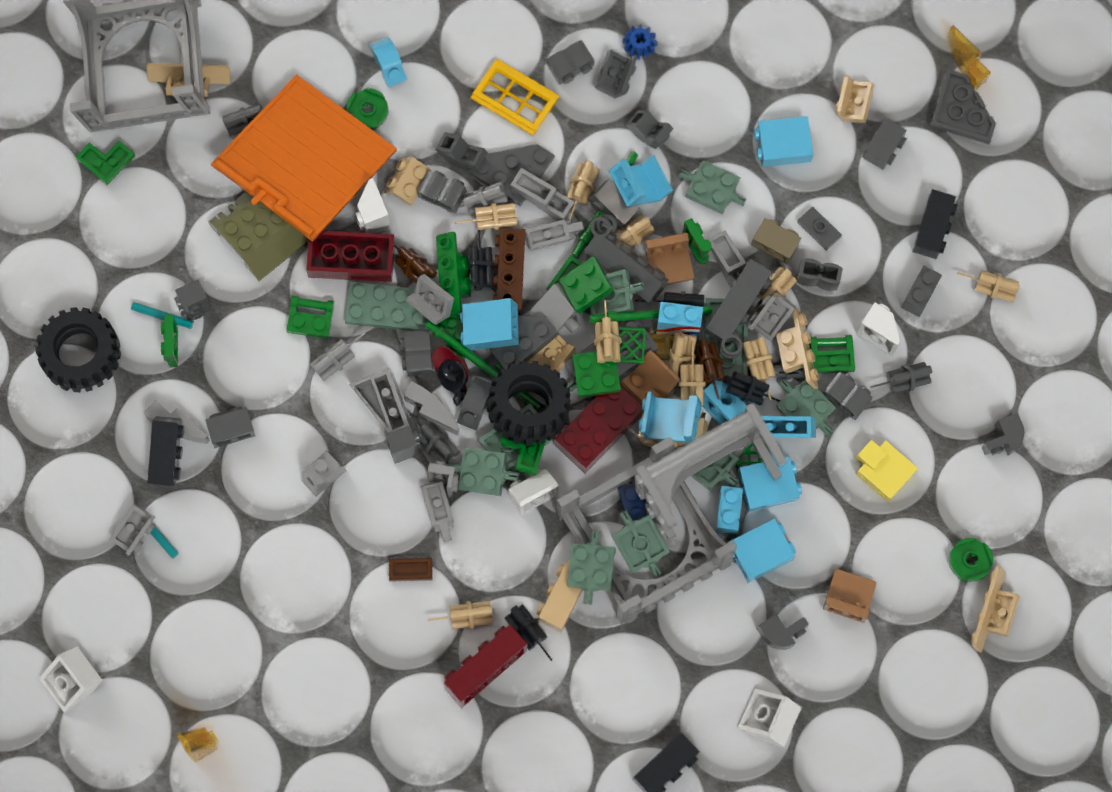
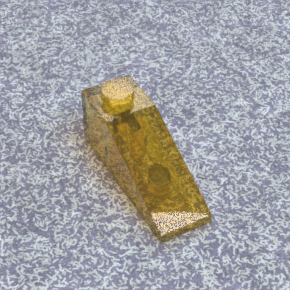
(198, 743)

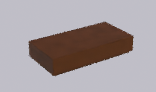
(410, 569)

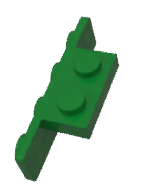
(453, 270)

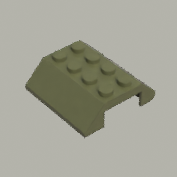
(258, 235)

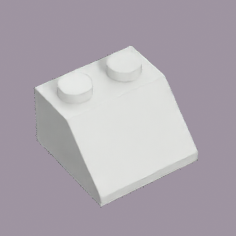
(372, 213)
(880, 329)
(533, 491)
(70, 678)
(769, 717)

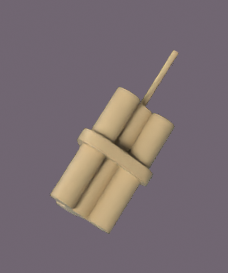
(582, 184)
(494, 216)
(635, 231)
(781, 283)
(995, 285)
(607, 340)
(681, 352)
(759, 360)
(692, 380)
(469, 615)

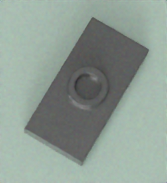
(819, 228)

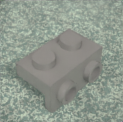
(431, 300)
(772, 316)
(440, 471)
(132, 529)

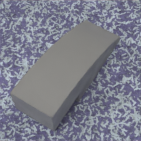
(542, 195)
(727, 256)
(431, 408)
(191, 432)

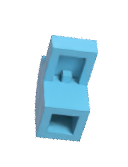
(388, 61)

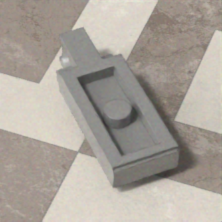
(552, 234)
(438, 509)

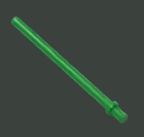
(439, 332)

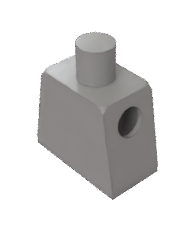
(557, 309)
(322, 473)

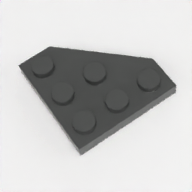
(962, 109)
(506, 164)
(533, 334)

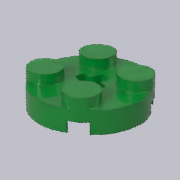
(363, 99)
(965, 570)

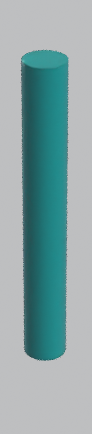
(160, 314)
(166, 545)

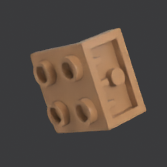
(671, 257)
(650, 377)
(850, 596)

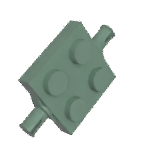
(712, 187)
(622, 297)
(806, 401)
(483, 471)
(718, 472)
(640, 543)
(591, 567)

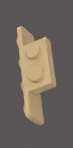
(174, 75)
(796, 351)
(997, 611)

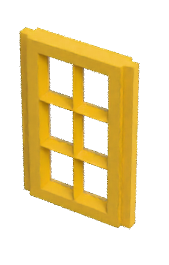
(506, 113)

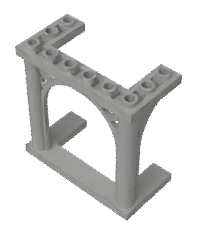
(89, 19)
(663, 477)
(717, 552)

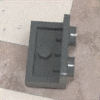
(615, 74)

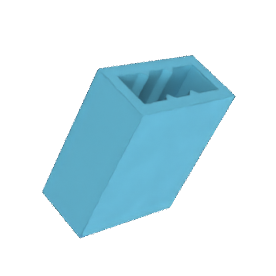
(784, 141)
(490, 324)
(762, 492)
(763, 550)

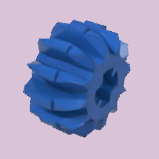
(639, 35)

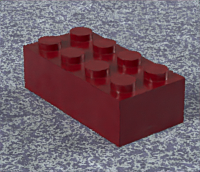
(351, 256)
(598, 428)
(485, 665)

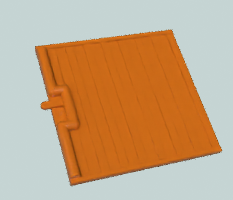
(304, 157)

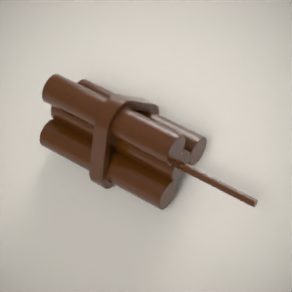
(413, 264)
(712, 363)

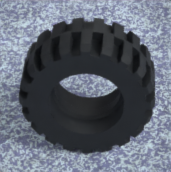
(66, 326)
(535, 379)

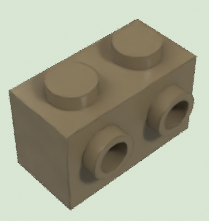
(776, 240)

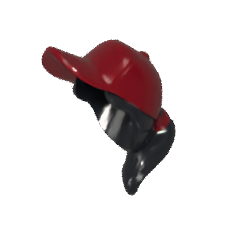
(451, 371)

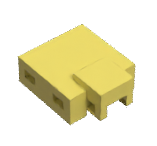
(884, 469)

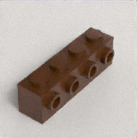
(510, 265)

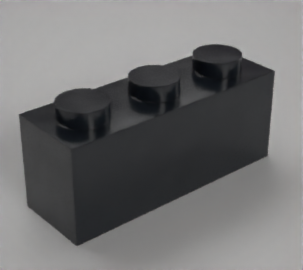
(935, 224)
(165, 451)
(667, 765)

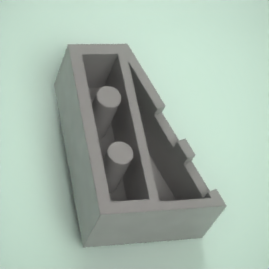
(384, 400)

